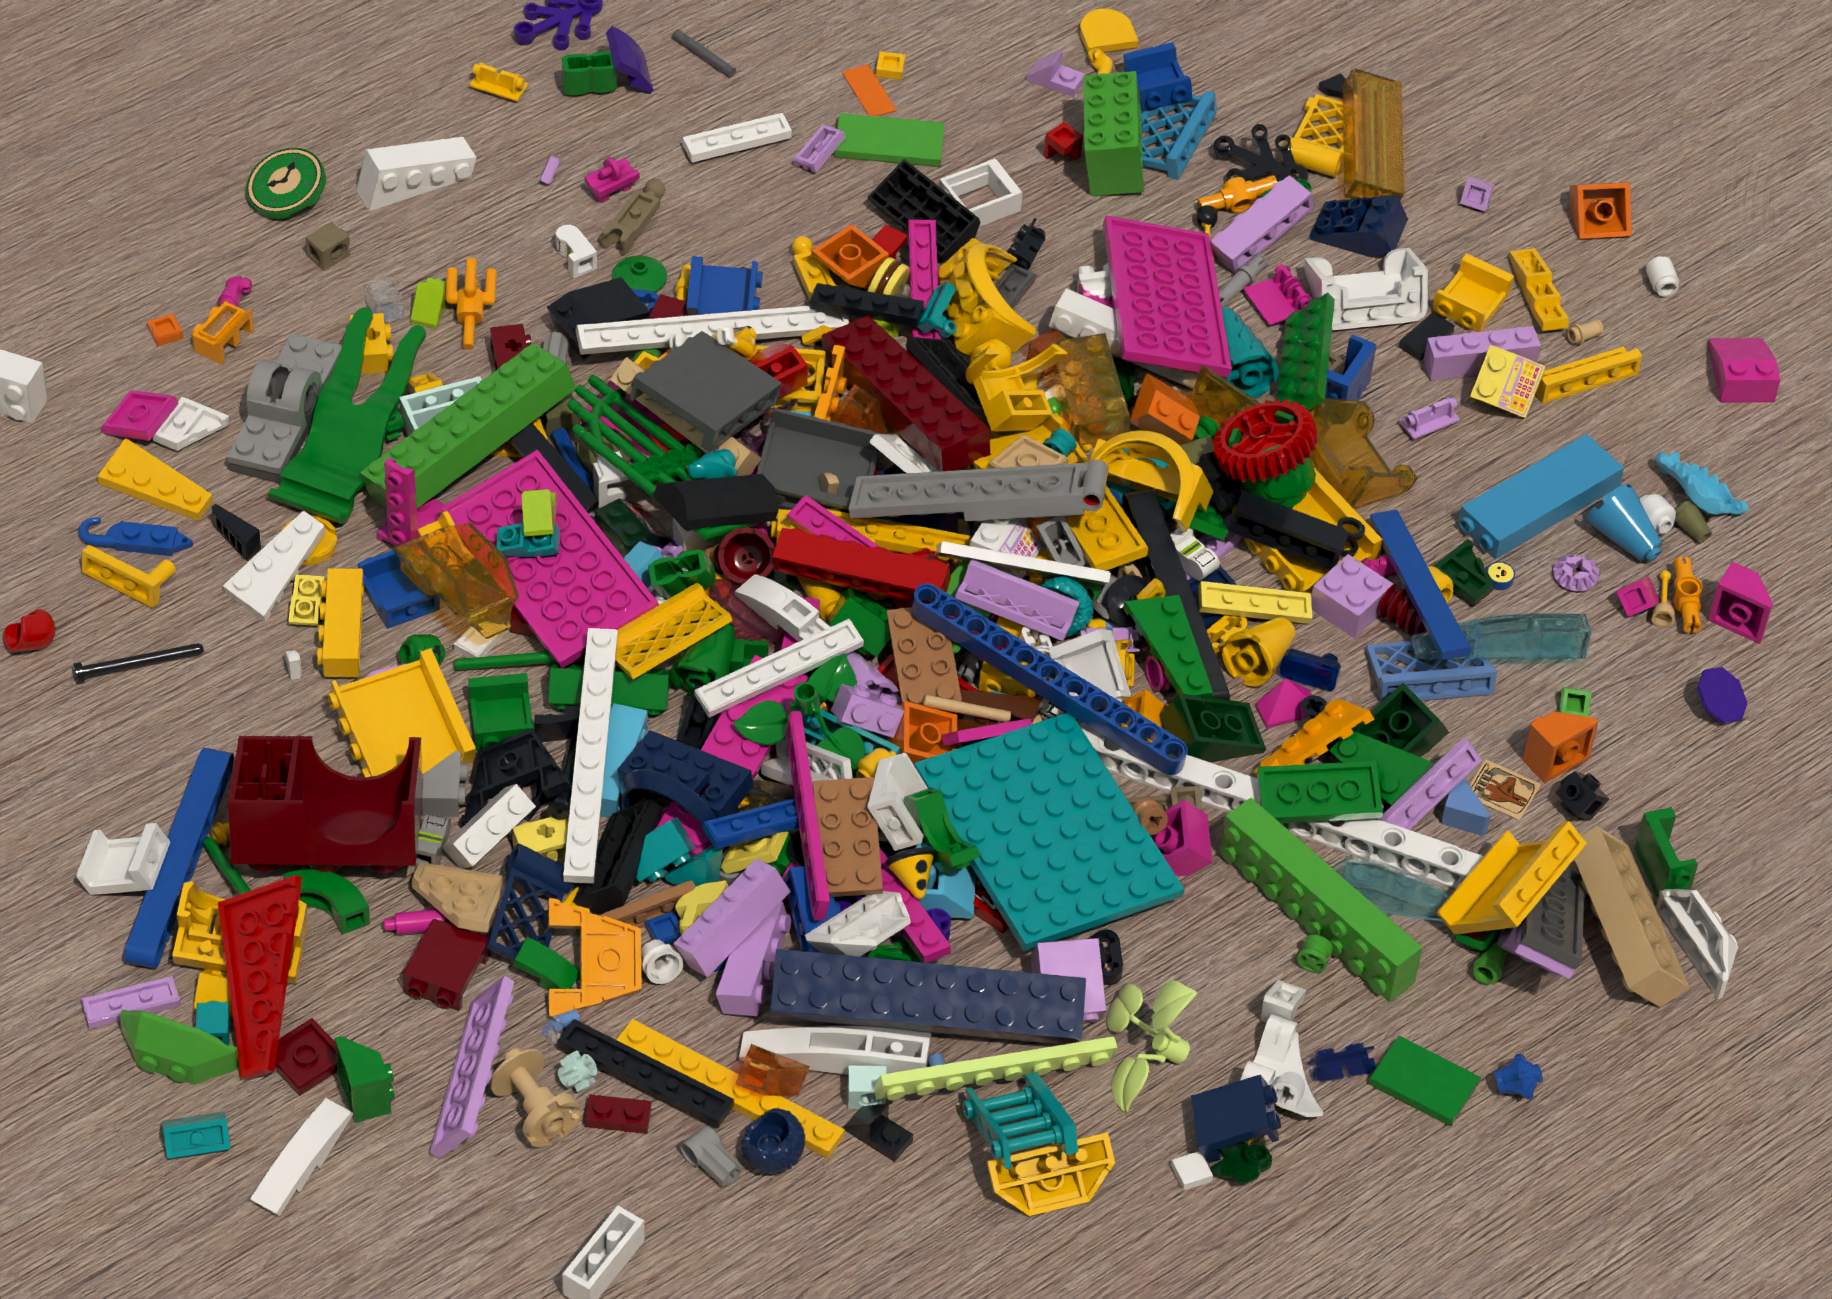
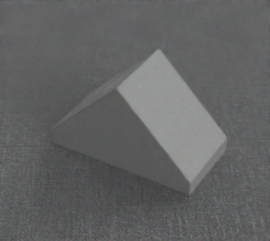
(1060, 541)

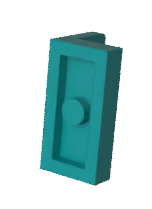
(196, 1135)

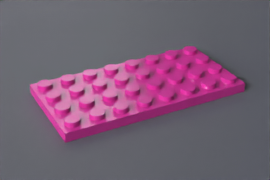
(1166, 296)
(562, 591)

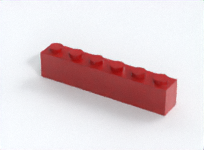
(856, 565)

